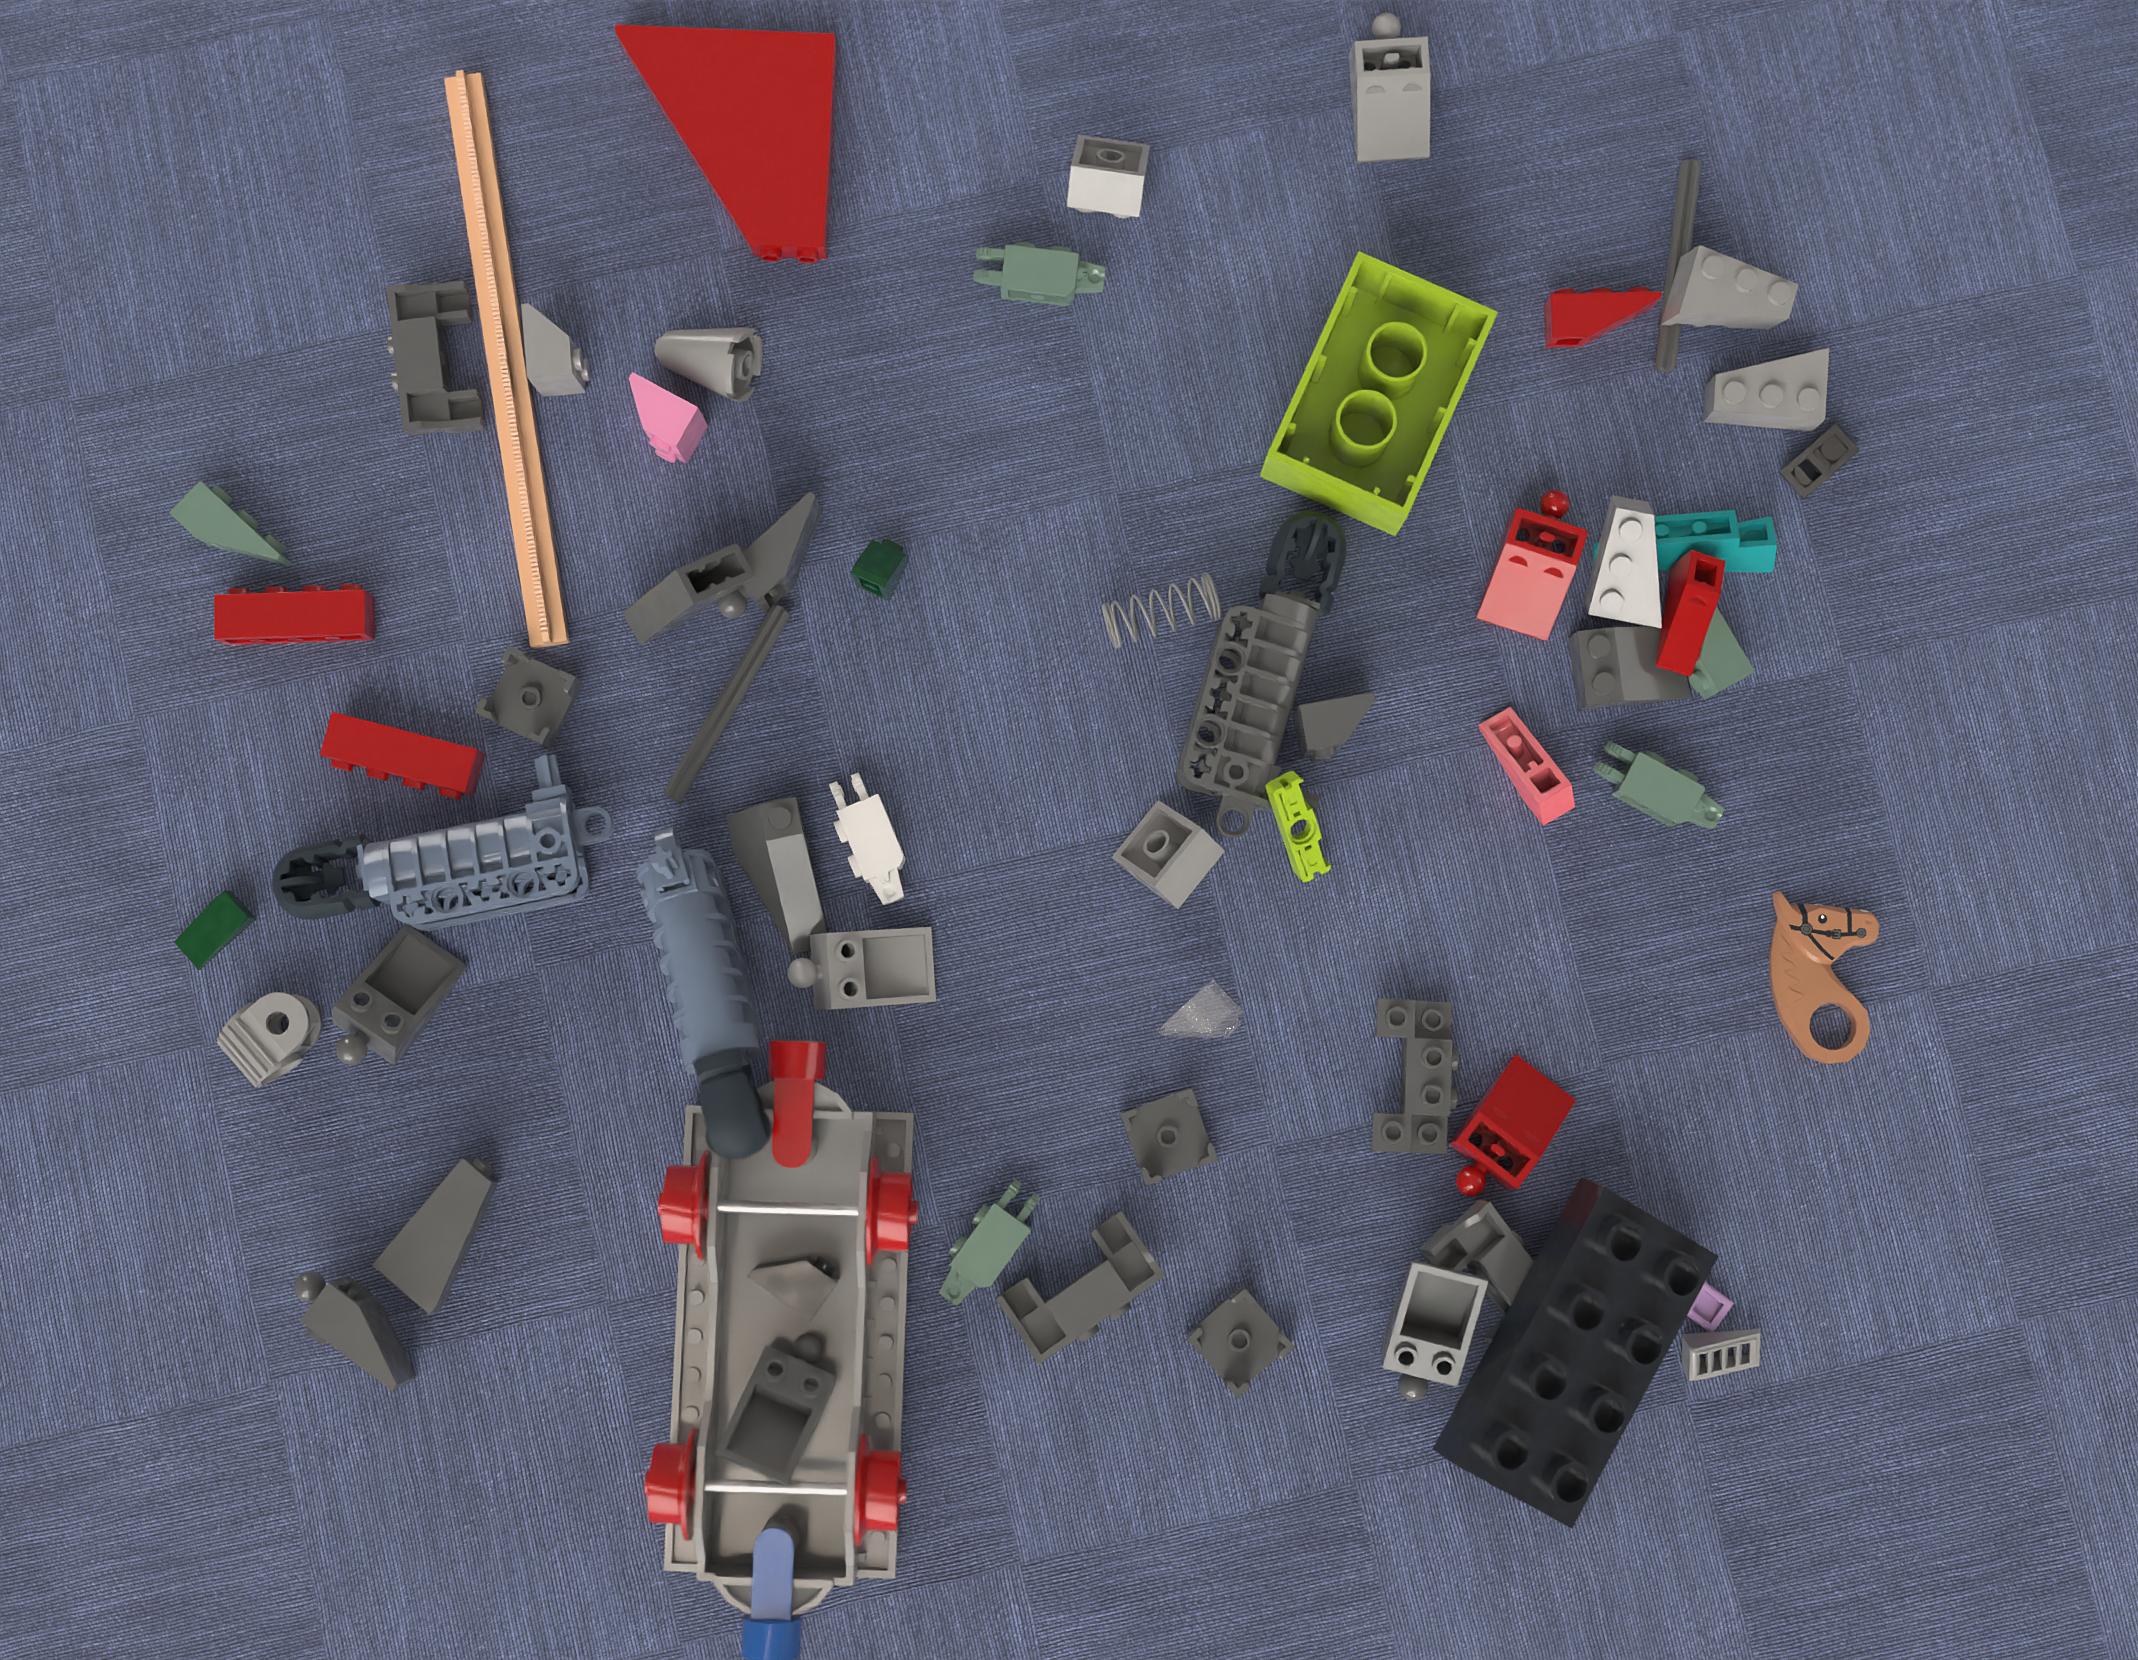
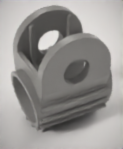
(260, 1045)

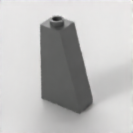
(687, 593)
(437, 1238)

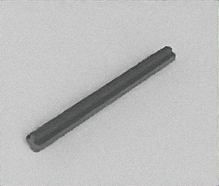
(1679, 245)
(727, 703)

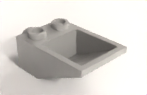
(1390, 102)
(868, 968)

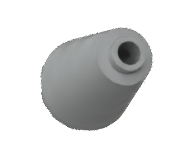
(714, 358)

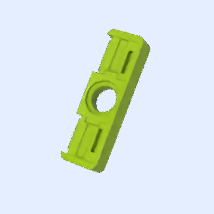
(1289, 808)

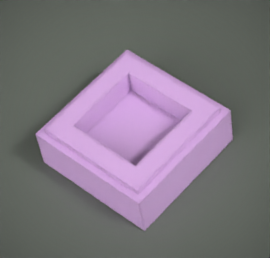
(1709, 1308)

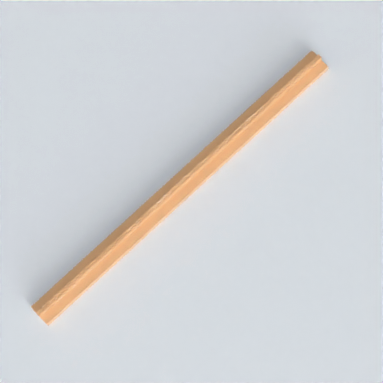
(506, 361)

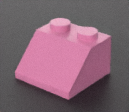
(668, 420)

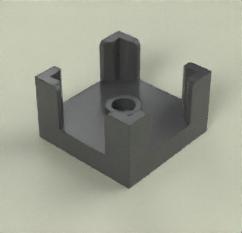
(531, 698)
(1168, 1136)
(1239, 1340)

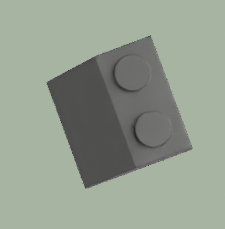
(1328, 724)

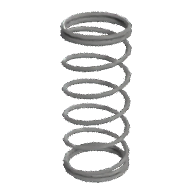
(1209, 596)

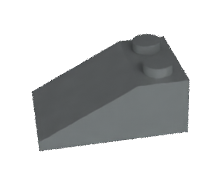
(1619, 669)

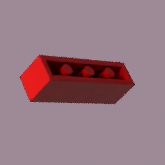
(294, 616)
(403, 755)

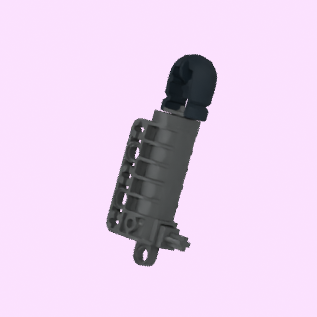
(1264, 674)

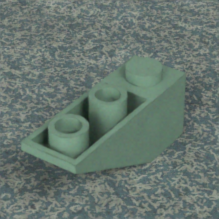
(214, 522)

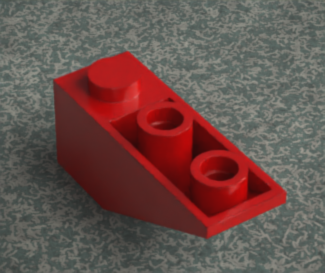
(1581, 318)
(1688, 610)

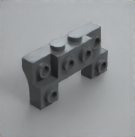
(421, 359)
(1425, 1076)
(1488, 1250)
(1089, 1298)

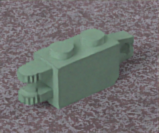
(1040, 273)
(1659, 790)
(989, 1247)

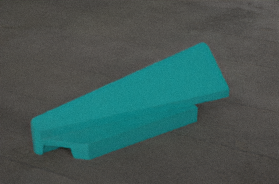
(1743, 545)

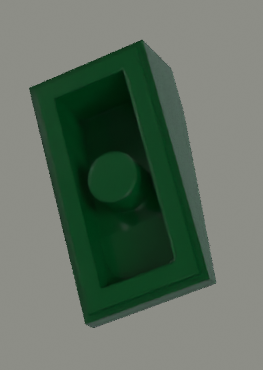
(214, 929)

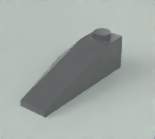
(778, 861)

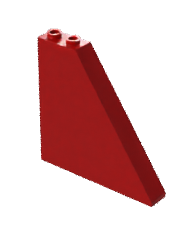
(754, 122)

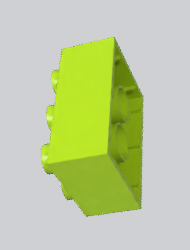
(1378, 394)

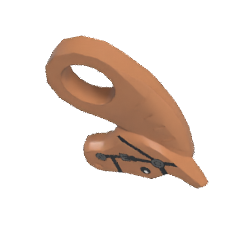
(1801, 979)

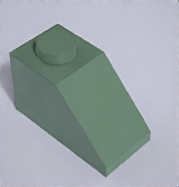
(1719, 660)

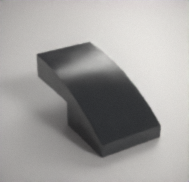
(1819, 461)

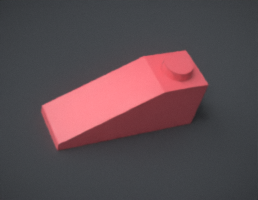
(1528, 766)

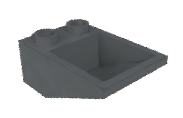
(775, 559)
(399, 989)
(355, 1325)
(1431, 1327)
(777, 1412)

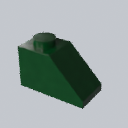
(880, 568)

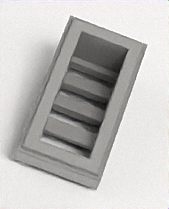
(1700, 1343)

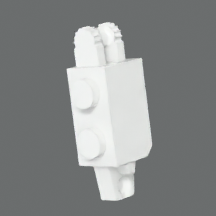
(871, 839)

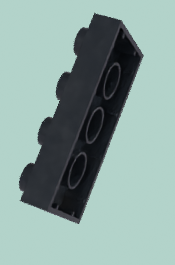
(1575, 1352)

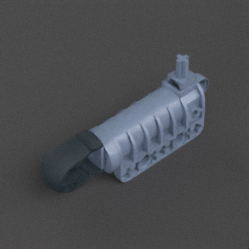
(454, 864)
(707, 991)

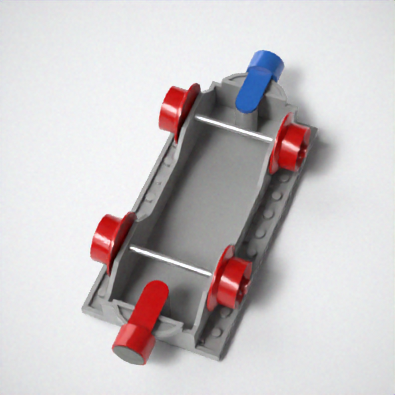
(823, 1188)

